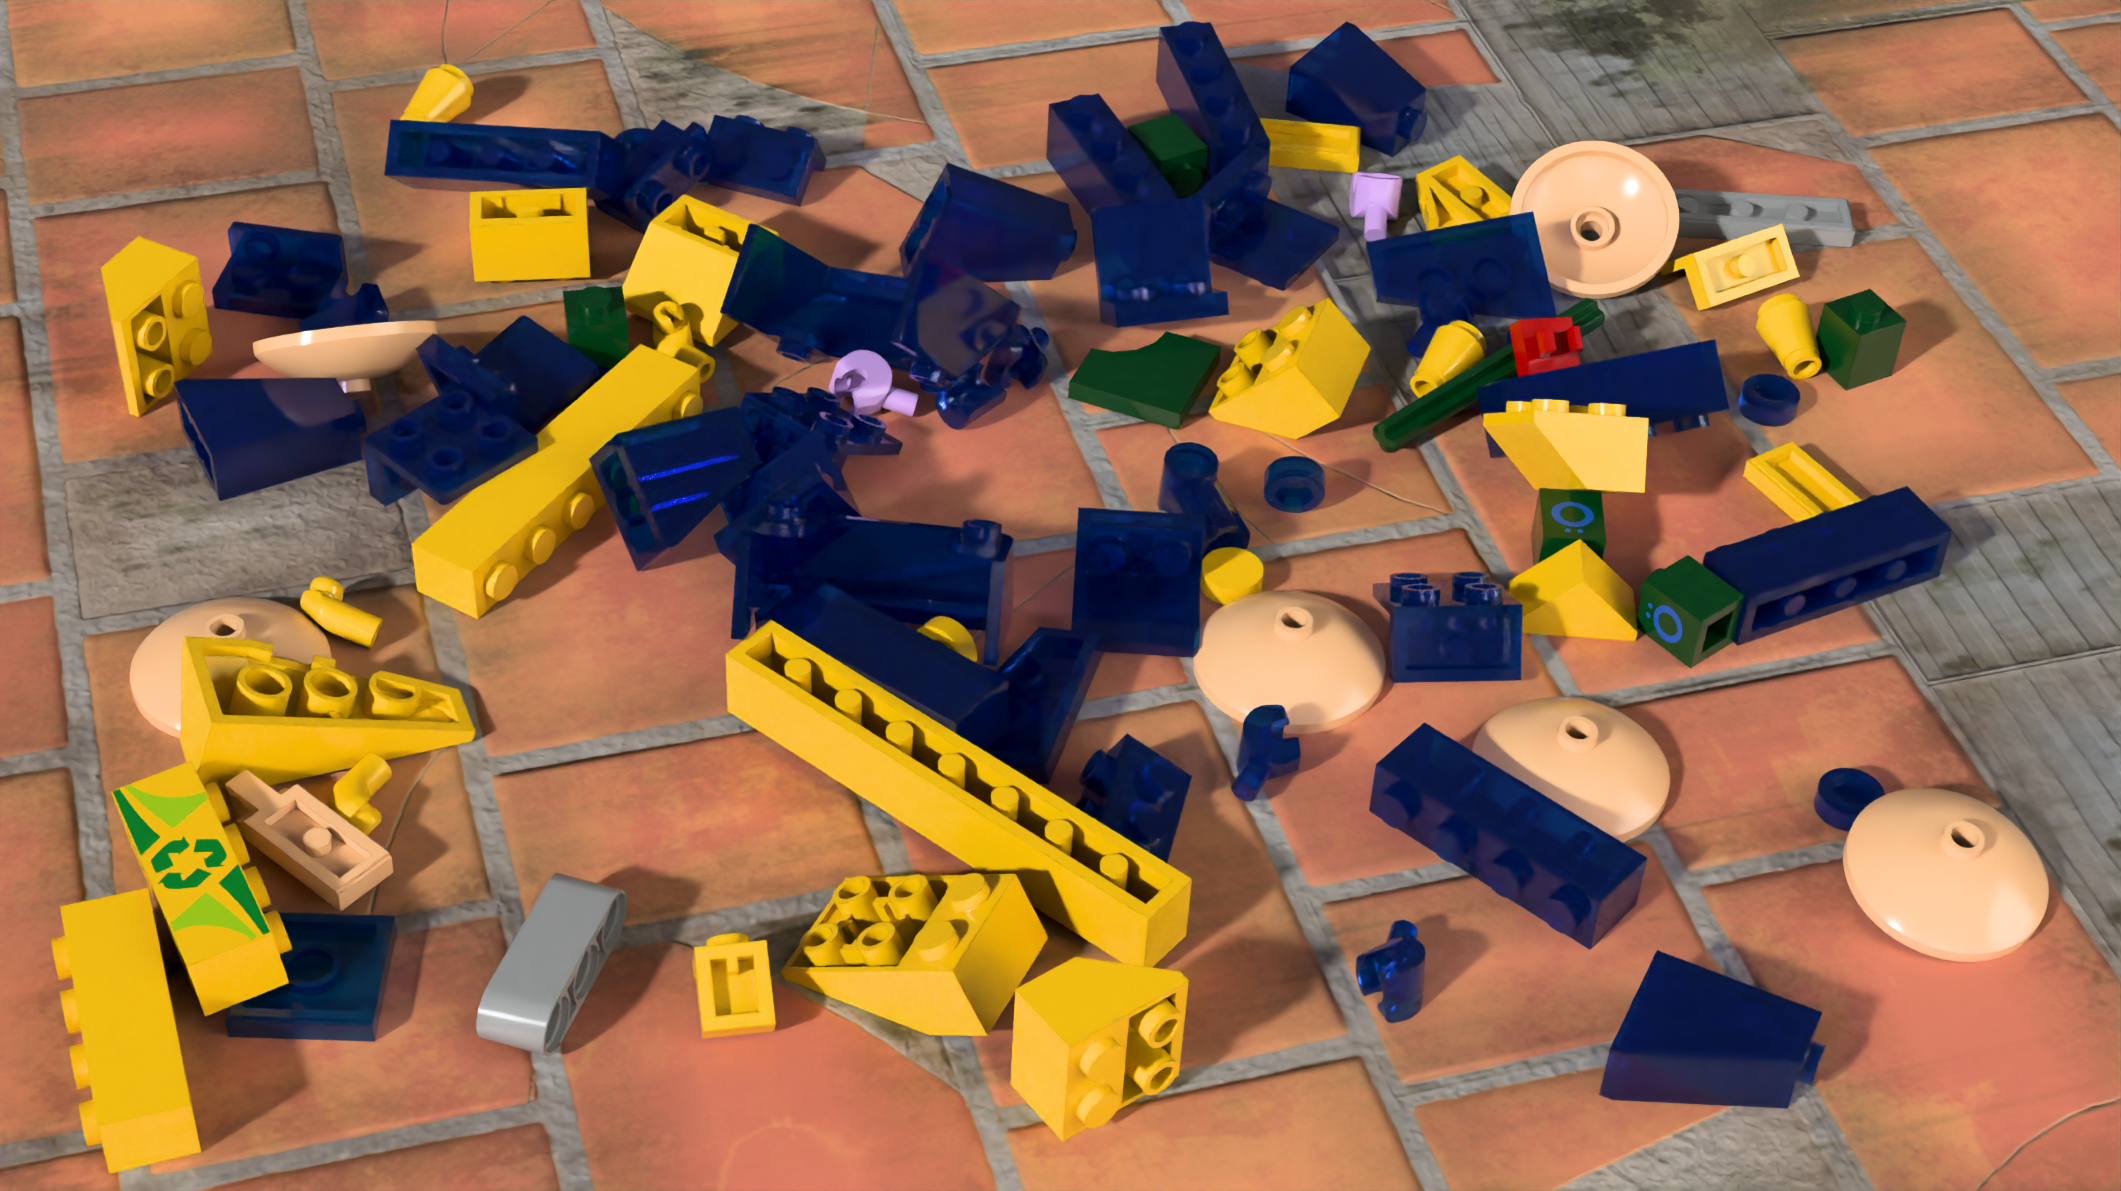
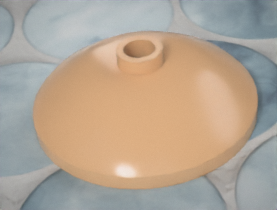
(1604, 191)
(346, 352)
(1291, 654)
(157, 662)
(1581, 759)
(1945, 874)

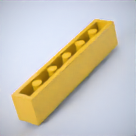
(530, 509)

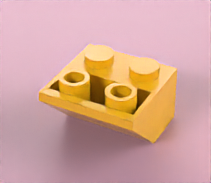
(530, 234)
(689, 261)
(155, 319)
(1292, 373)
(1573, 445)
(1096, 1040)

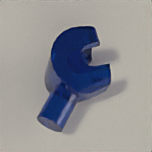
(347, 310)
(1440, 312)
(1018, 358)
(966, 399)
(1264, 751)
(1396, 970)

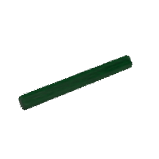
(1461, 390)

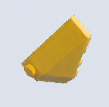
(300, 717)

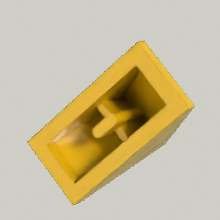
(1575, 597)

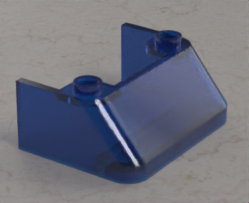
(920, 325)
(887, 564)

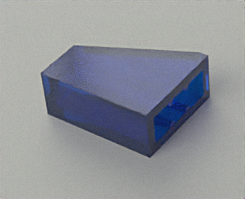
(1358, 85)
(990, 229)
(268, 429)
(672, 477)
(1710, 1041)

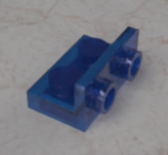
(659, 173)
(279, 271)

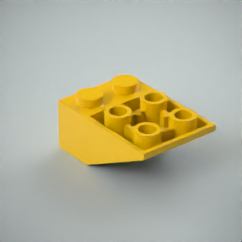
(923, 949)

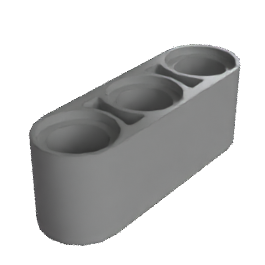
(551, 964)

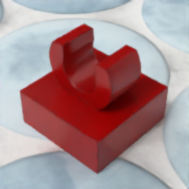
(1545, 344)

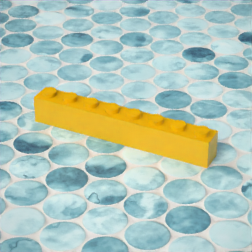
(958, 795)

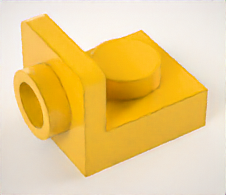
(733, 986)

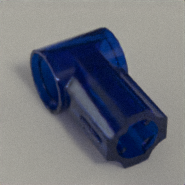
(1192, 487)

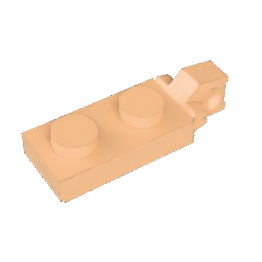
(308, 839)

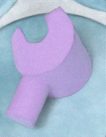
(1376, 199)
(869, 381)

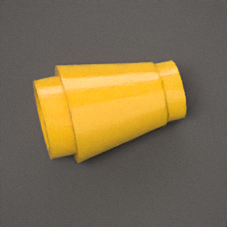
(440, 96)
(1790, 334)
(1449, 353)

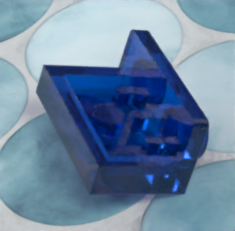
(762, 159)
(1135, 794)

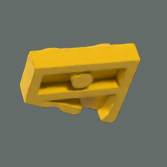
(1458, 195)

